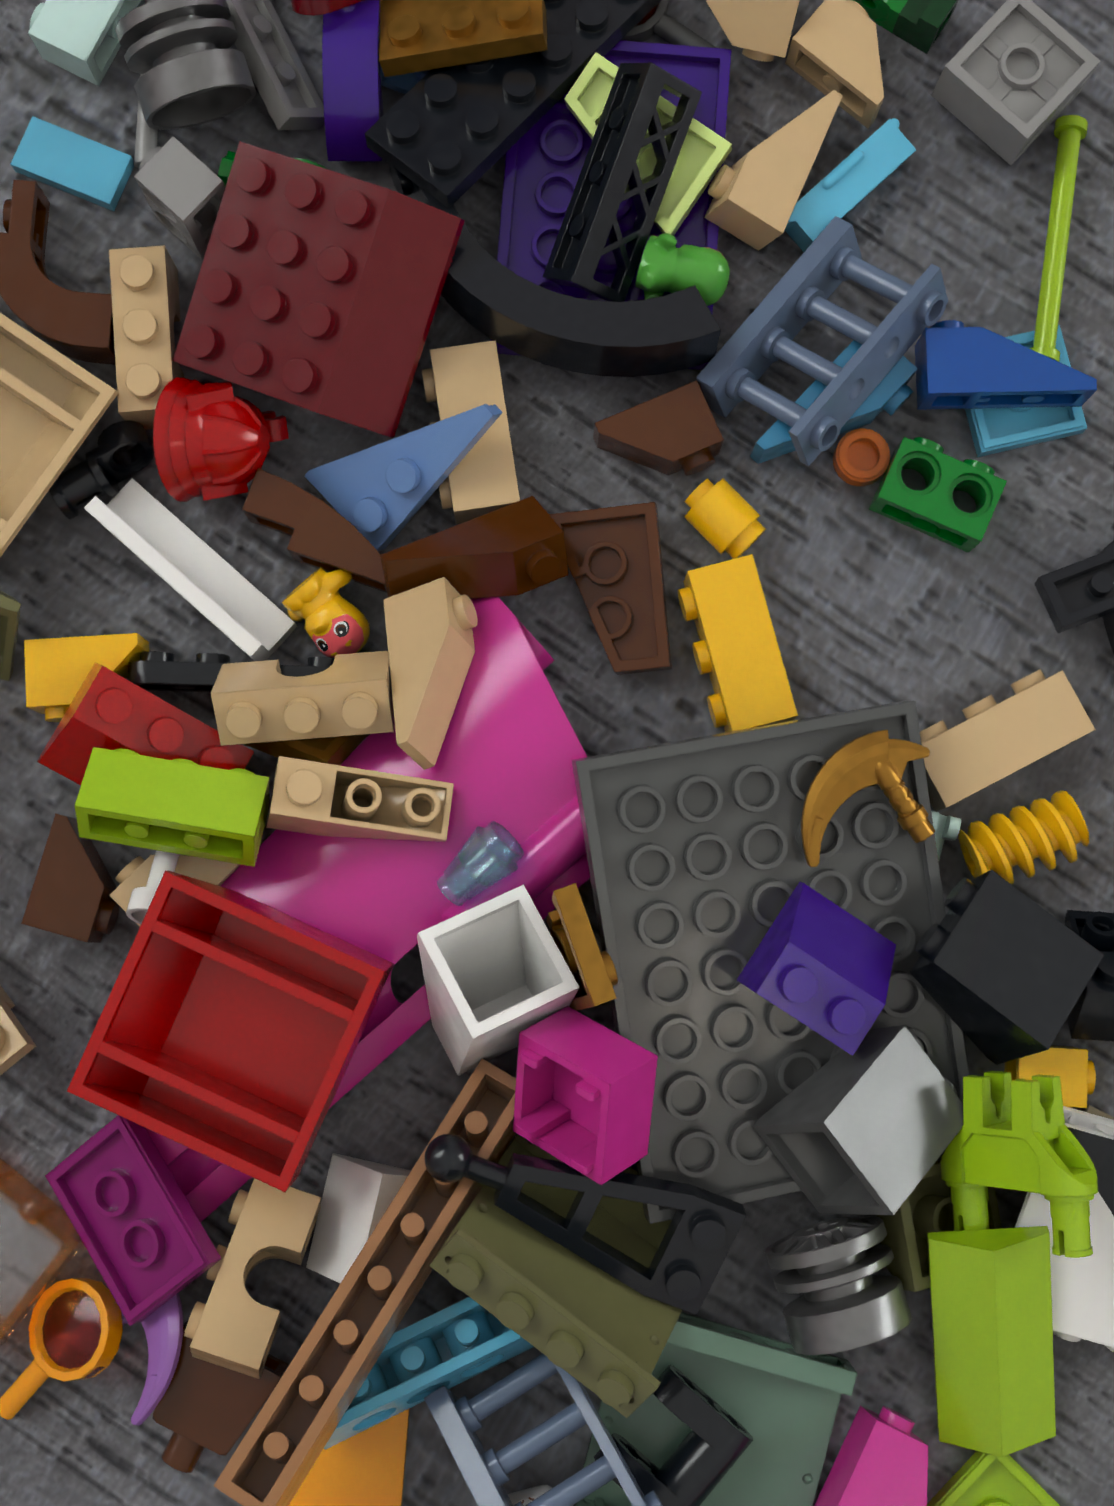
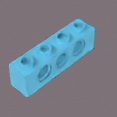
(425, 1357)

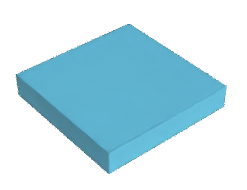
(1013, 428)

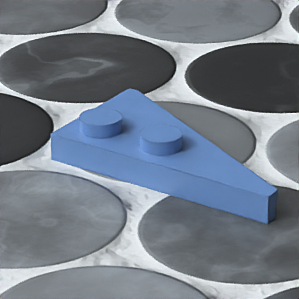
(393, 480)

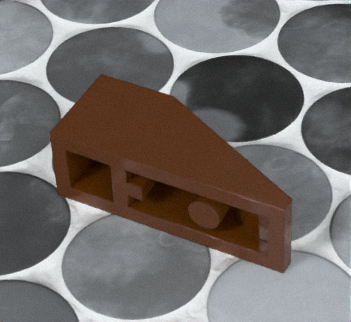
(484, 556)

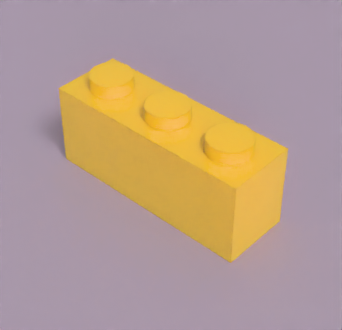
(737, 645)

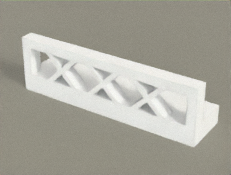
(194, 570)

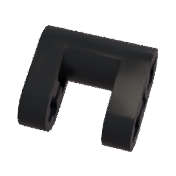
(700, 1458)

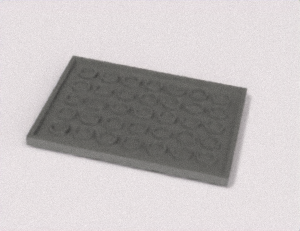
(688, 873)

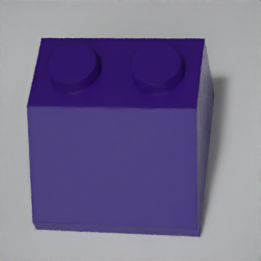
(822, 968)

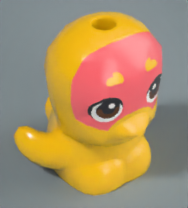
(328, 617)

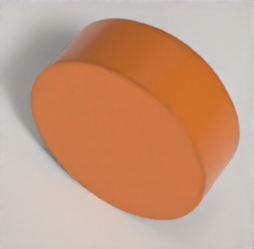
(861, 457)

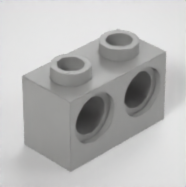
(181, 193)

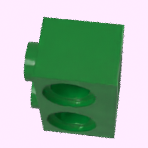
(933, 508)

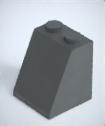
(865, 1125)

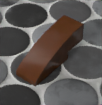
(317, 531)

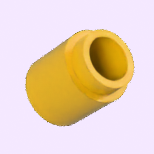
(723, 517)

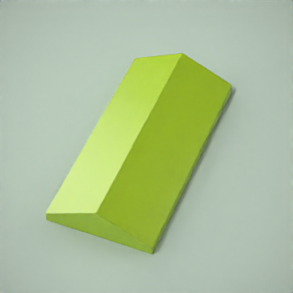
(992, 1337)

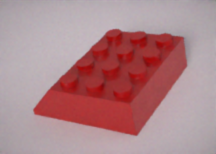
(230, 1028)

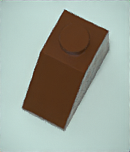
(664, 432)
(72, 887)

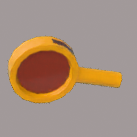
(71, 1337)

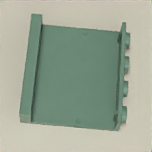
(762, 1382)

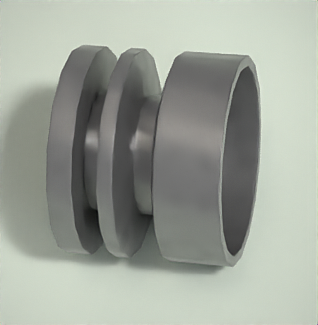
(185, 62)
(841, 1298)

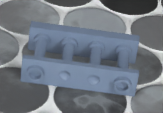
(802, 298)
(489, 1470)

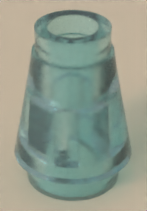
(482, 861)

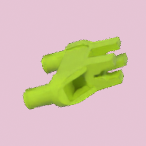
(1020, 1142)

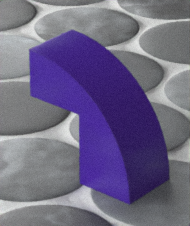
(351, 80)

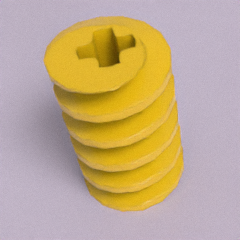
(1025, 837)

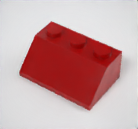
(120, 714)

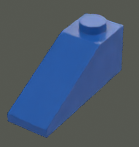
(985, 370)

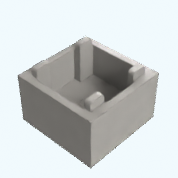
(1014, 77)

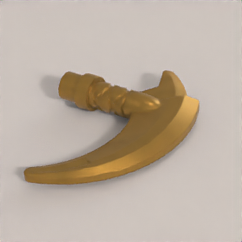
(855, 766)

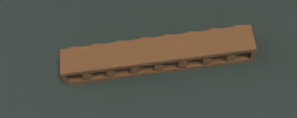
(367, 1306)

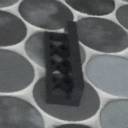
(605, 178)

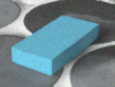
(73, 163)

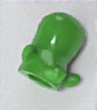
(675, 269)

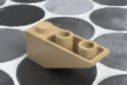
(357, 802)

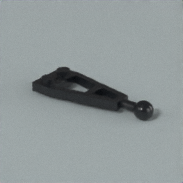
(686, 1257)

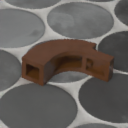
(63, 318)

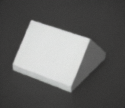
(350, 1209)

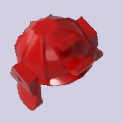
(210, 439)

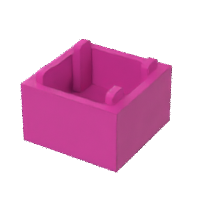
(584, 1094)

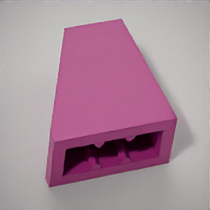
(878, 1464)

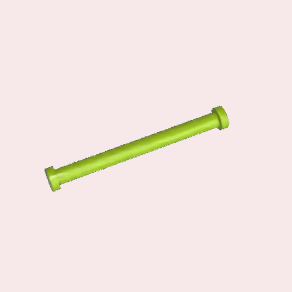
(1069, 132)

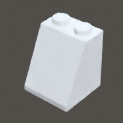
(492, 977)

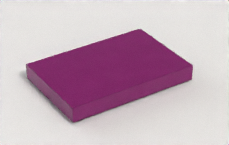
(132, 1218)

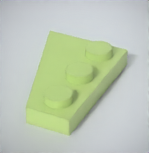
(697, 162)

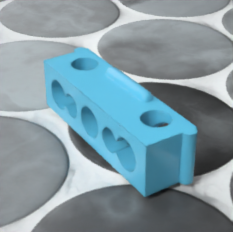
(849, 183)

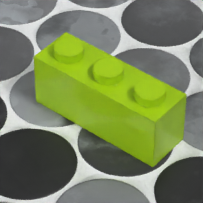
(173, 806)

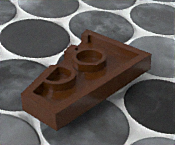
(621, 580)

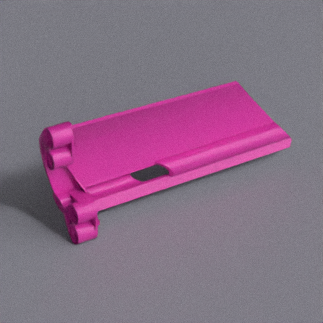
(508, 765)

